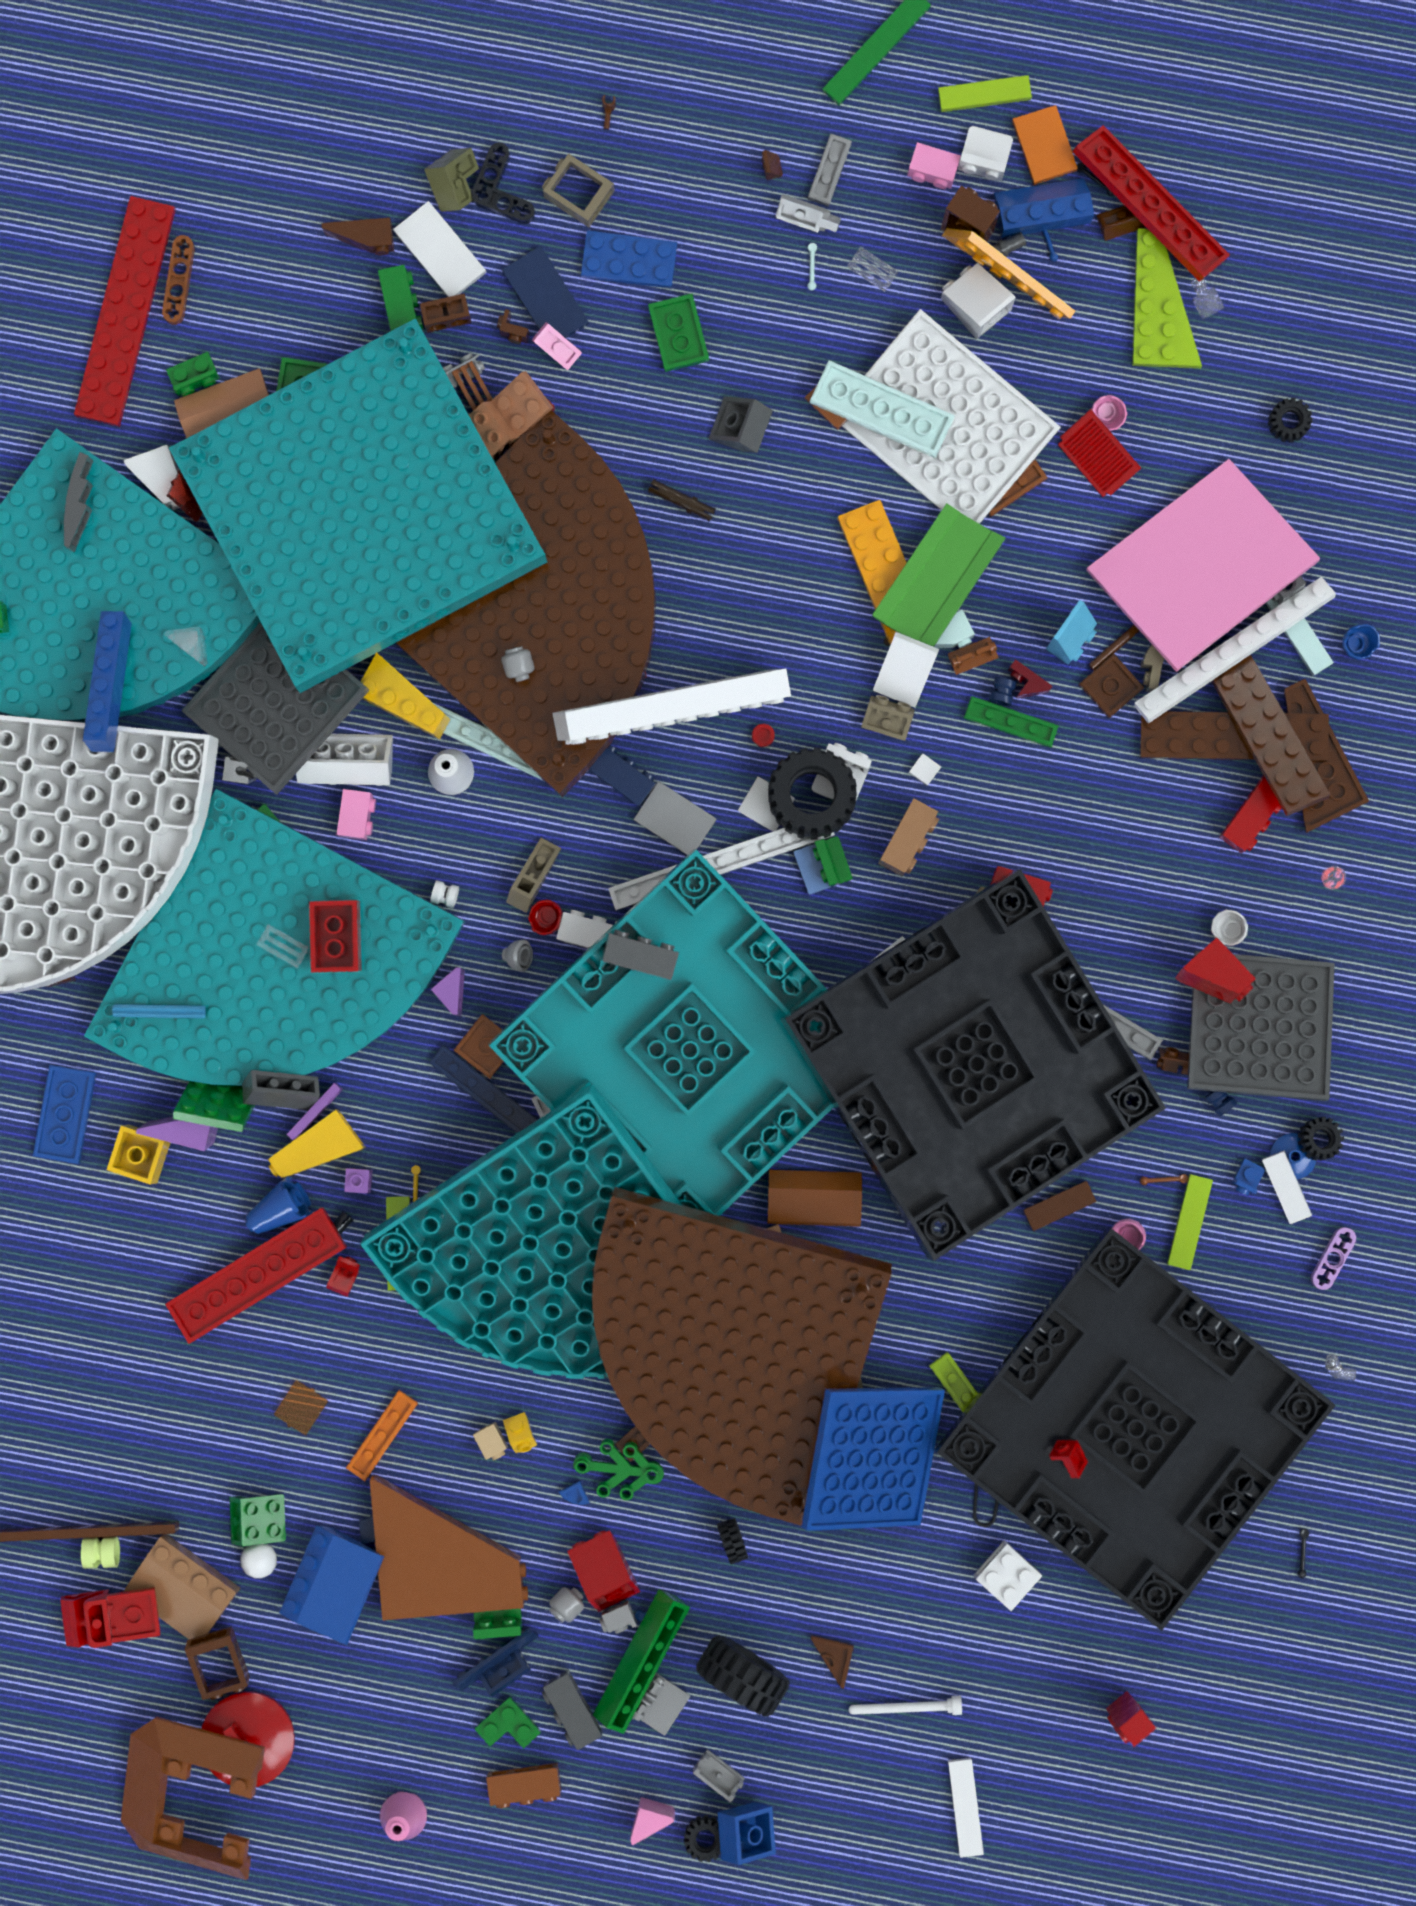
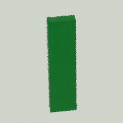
(1011, 722)

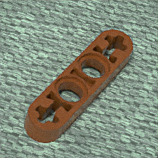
(178, 280)

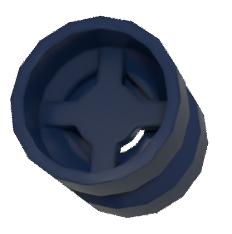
(1003, 690)
(1221, 1101)

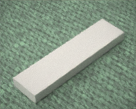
(965, 1807)

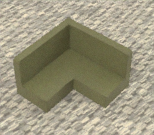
(448, 178)

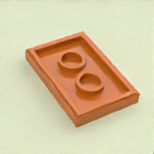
(1044, 144)

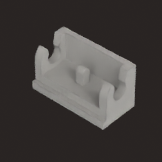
(236, 771)
(718, 1775)

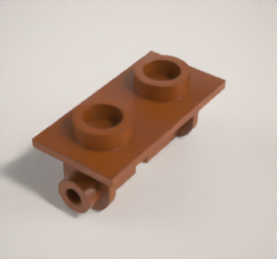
(973, 655)

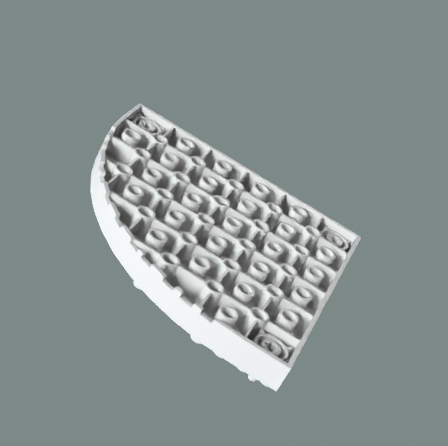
(91, 840)

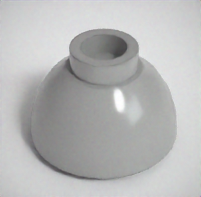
(518, 955)

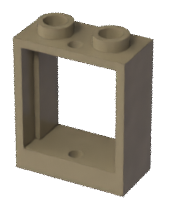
(596, 204)

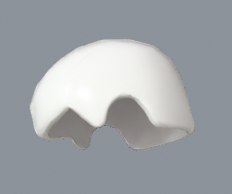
(1229, 927)
(258, 1560)

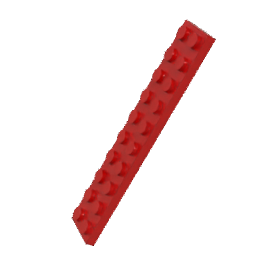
(125, 311)

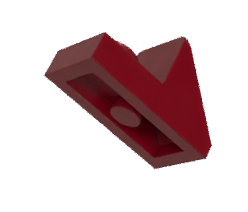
(1034, 684)

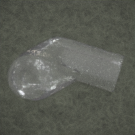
(1336, 1369)

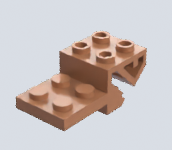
(510, 414)

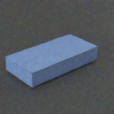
(810, 870)

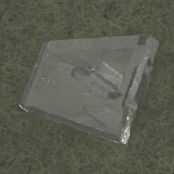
(191, 641)

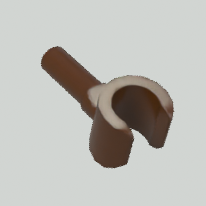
(608, 109)

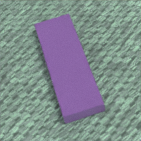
(315, 1111)

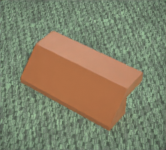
(219, 401)

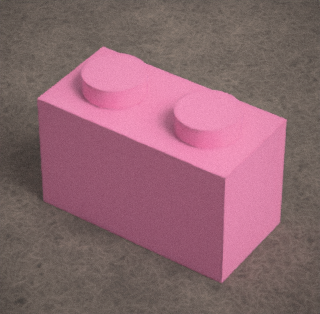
(933, 166)
(355, 815)

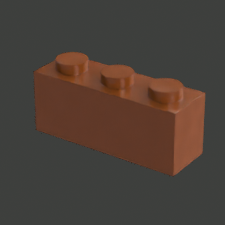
(524, 1785)

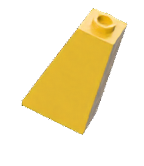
(318, 1145)

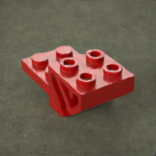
(109, 1618)

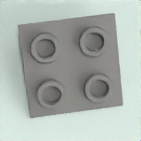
(661, 1704)

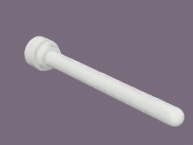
(952, 1705)

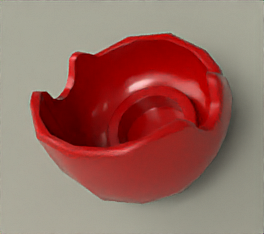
(545, 917)

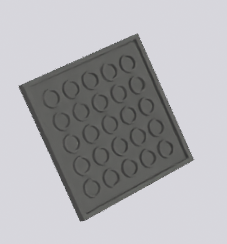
(264, 716)
(1271, 1039)

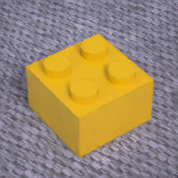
(138, 1155)

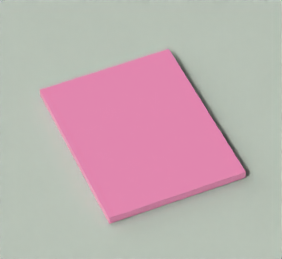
(1203, 564)

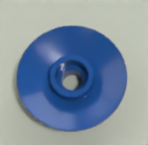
(1289, 1144)

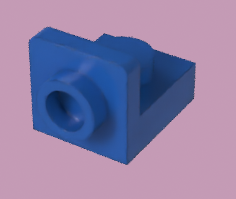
(1248, 1177)

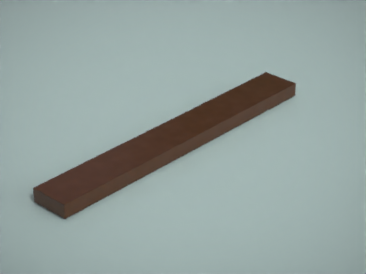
(89, 1531)

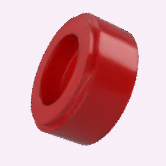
(763, 735)

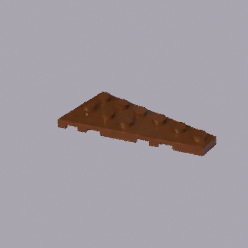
(1335, 773)

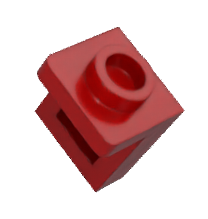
(343, 1275)

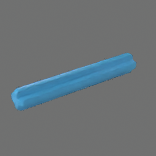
(158, 1011)

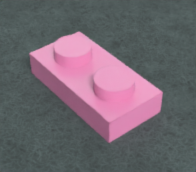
(556, 346)

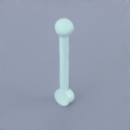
(812, 248)

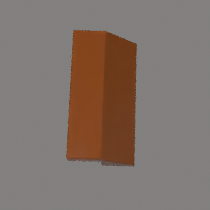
(814, 1198)

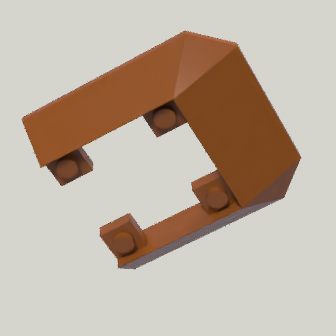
(170, 1749)

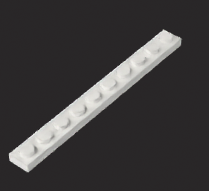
(1234, 650)
(721, 860)

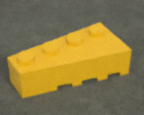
(401, 699)

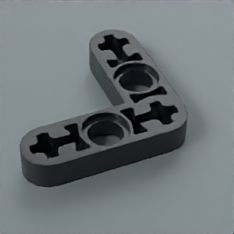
(494, 194)

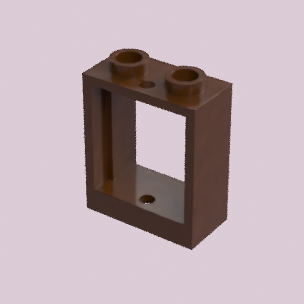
(211, 1642)

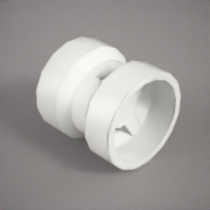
(439, 893)

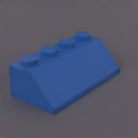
(1044, 207)

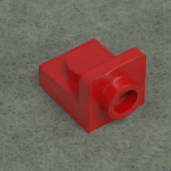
(1072, 1456)

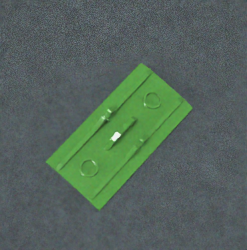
(938, 577)

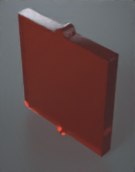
(183, 497)

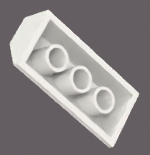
(350, 760)

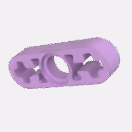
(1335, 1239)

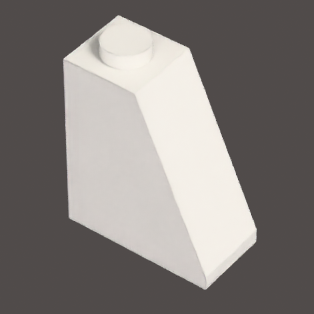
(156, 472)

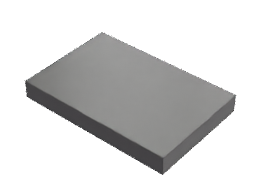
(674, 819)

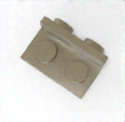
(888, 717)

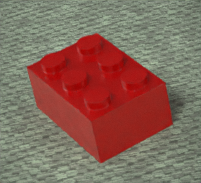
(335, 936)

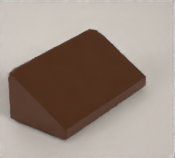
(1118, 223)

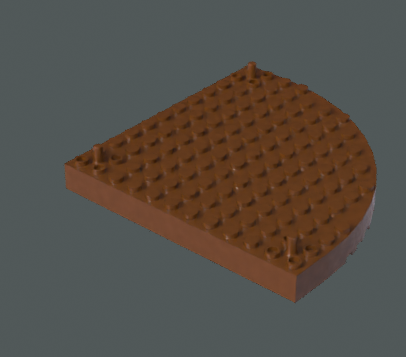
(578, 614)
(729, 1342)

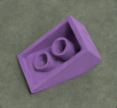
(180, 1132)

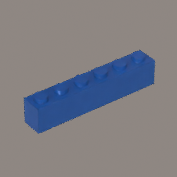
(107, 681)

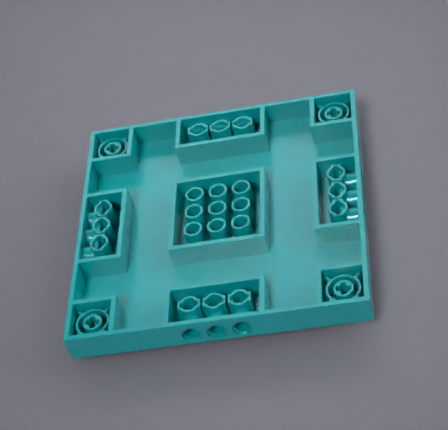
(358, 505)
(689, 1060)

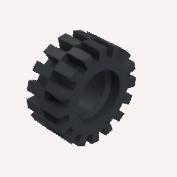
(1290, 433)
(1332, 1132)
(732, 1541)
(691, 1844)

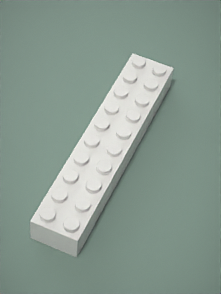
(665, 706)

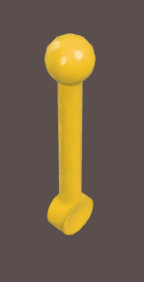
(415, 1170)

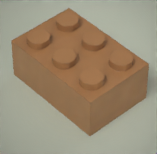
(909, 838)

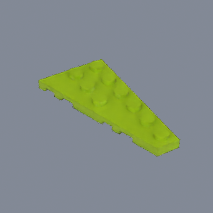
(1160, 320)

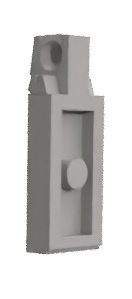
(806, 215)

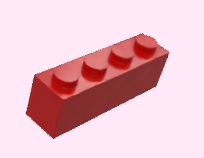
(1251, 818)
(1129, 1719)

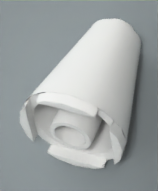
(454, 779)

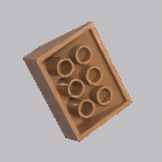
(187, 1588)

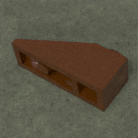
(368, 234)

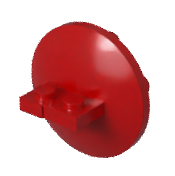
(259, 1721)

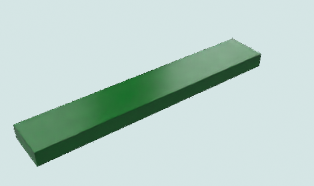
(875, 49)

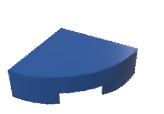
(575, 1494)

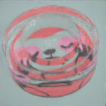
(1333, 877)

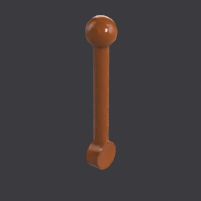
(1183, 1178)

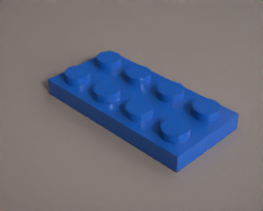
(629, 259)

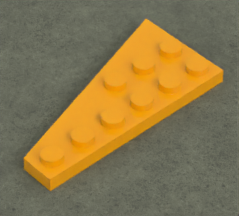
(1003, 267)

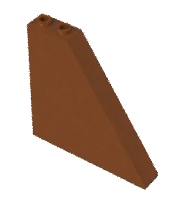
(437, 1562)

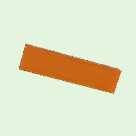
(382, 1435)

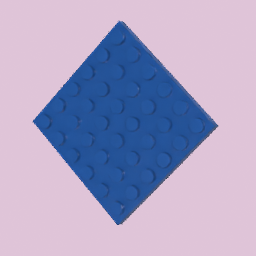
(872, 1458)

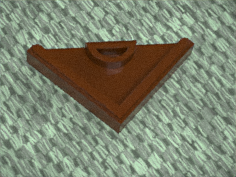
(835, 1655)

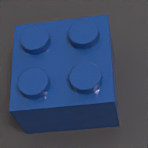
(746, 1833)

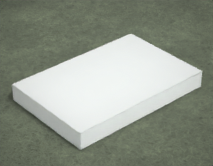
(905, 669)

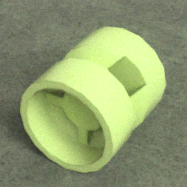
(100, 1552)

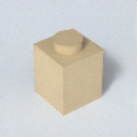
(491, 1441)

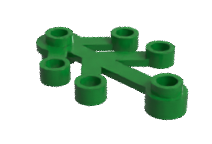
(621, 1468)

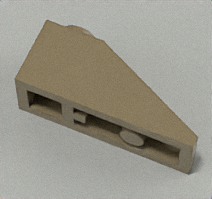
(533, 875)

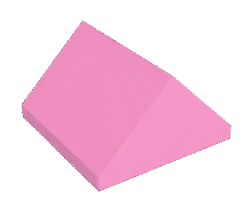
(650, 1818)

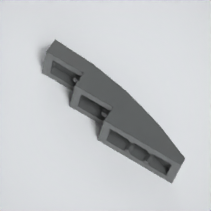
(76, 510)

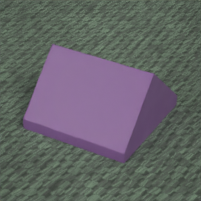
(450, 991)

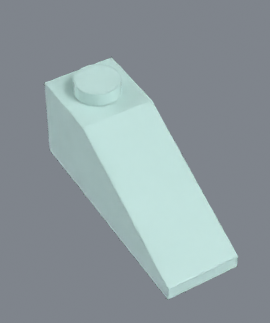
(957, 633)

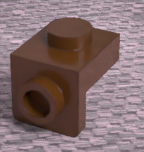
(514, 333)

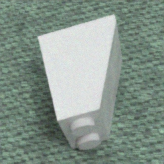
(977, 299)

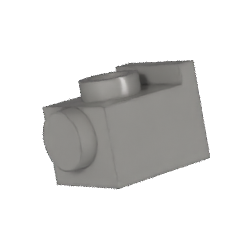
(618, 1618)

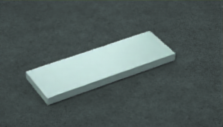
(882, 409)

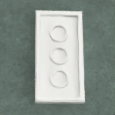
(439, 250)

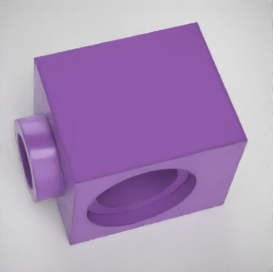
(358, 1180)

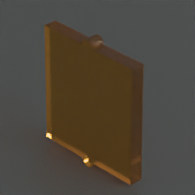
(301, 1407)

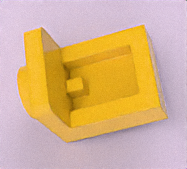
(519, 1433)

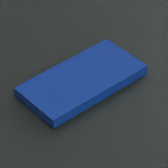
(64, 1114)

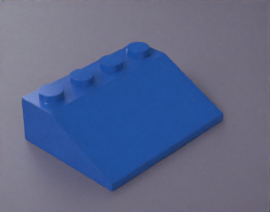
(331, 1584)

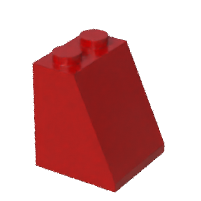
(1217, 973)
(603, 1571)

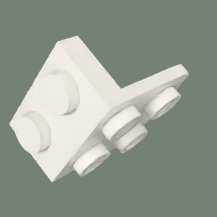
(985, 153)
(857, 762)

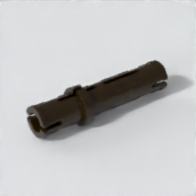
(680, 499)

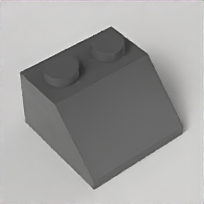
(741, 424)

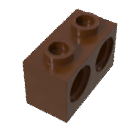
(445, 313)

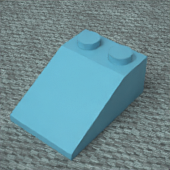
(1073, 633)

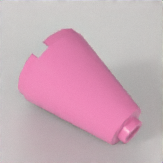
(403, 1816)

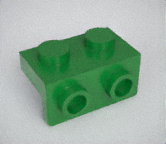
(833, 860)

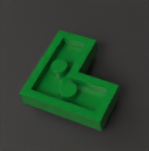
(509, 1718)

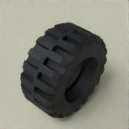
(818, 763)
(742, 1675)

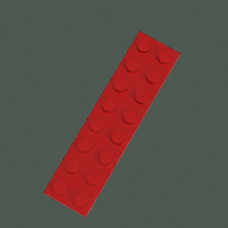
(1151, 203)
(256, 1275)

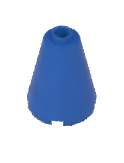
(280, 1207)

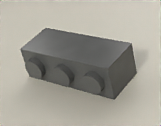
(640, 954)
(280, 1090)
(571, 1710)

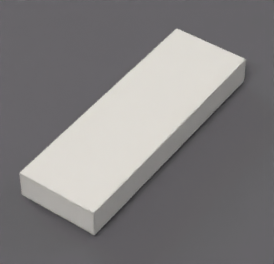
(1287, 1187)

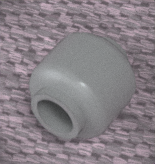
(517, 663)
(566, 1604)

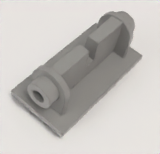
(464, 360)

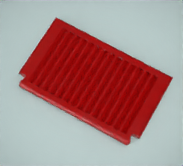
(1098, 454)

